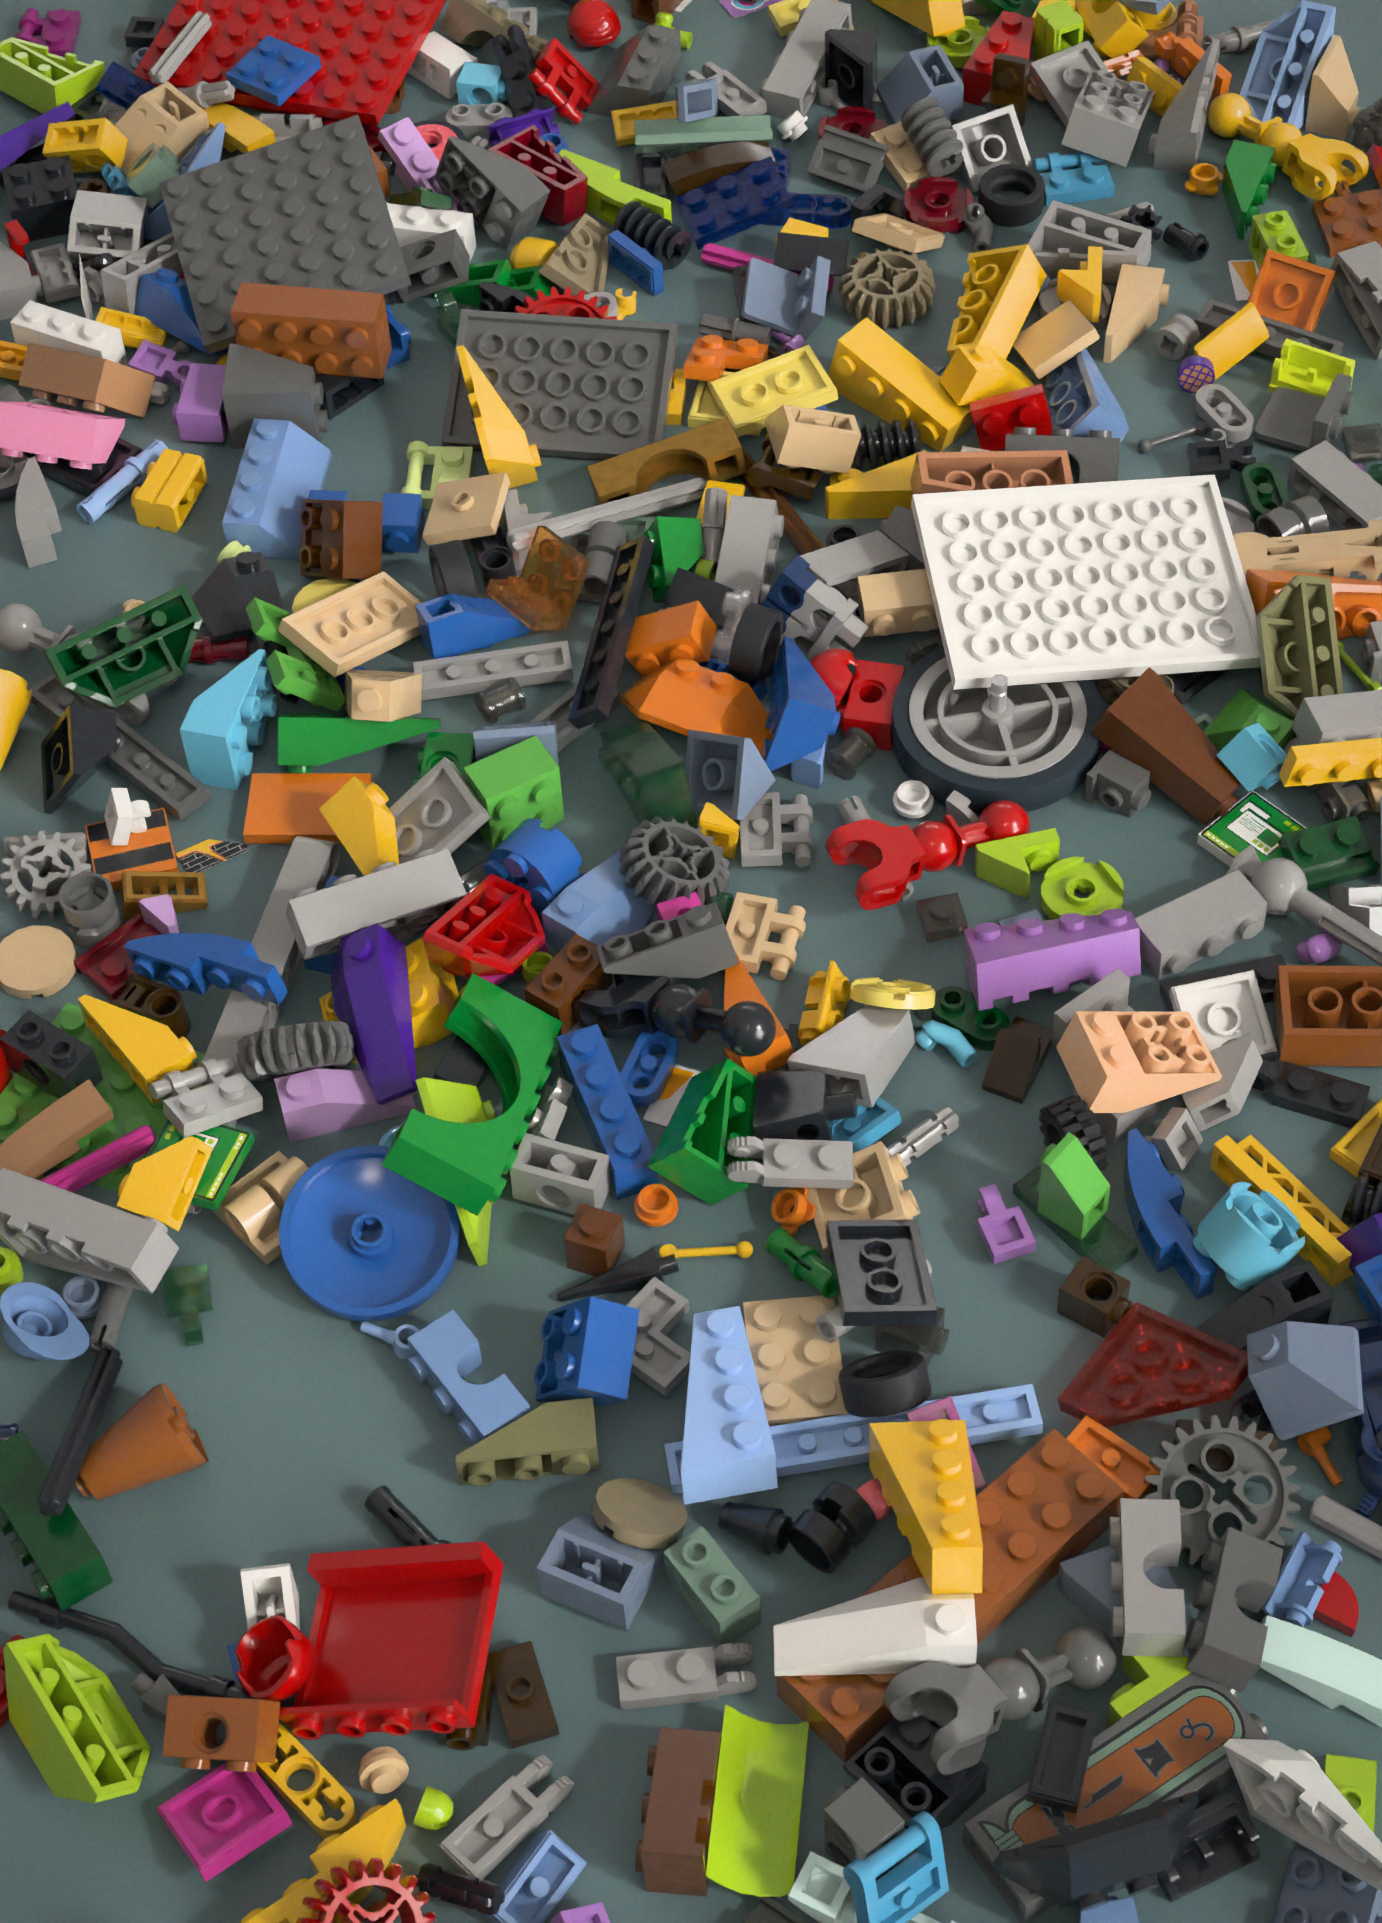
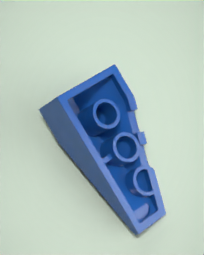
(799, 710)

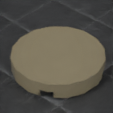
(639, 1513)

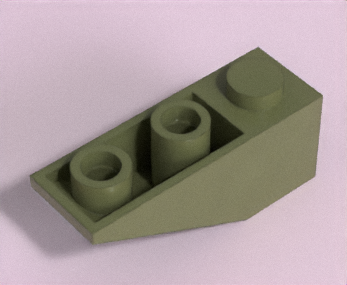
(544, 1442)

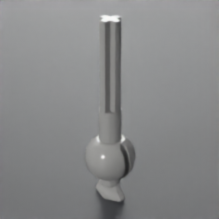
(1285, 890)

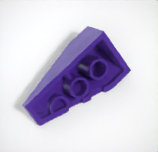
(374, 1001)

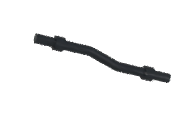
(51, 1616)

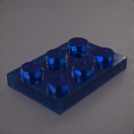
(735, 202)

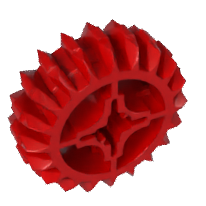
(399, 1896)

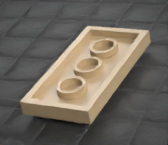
(354, 624)

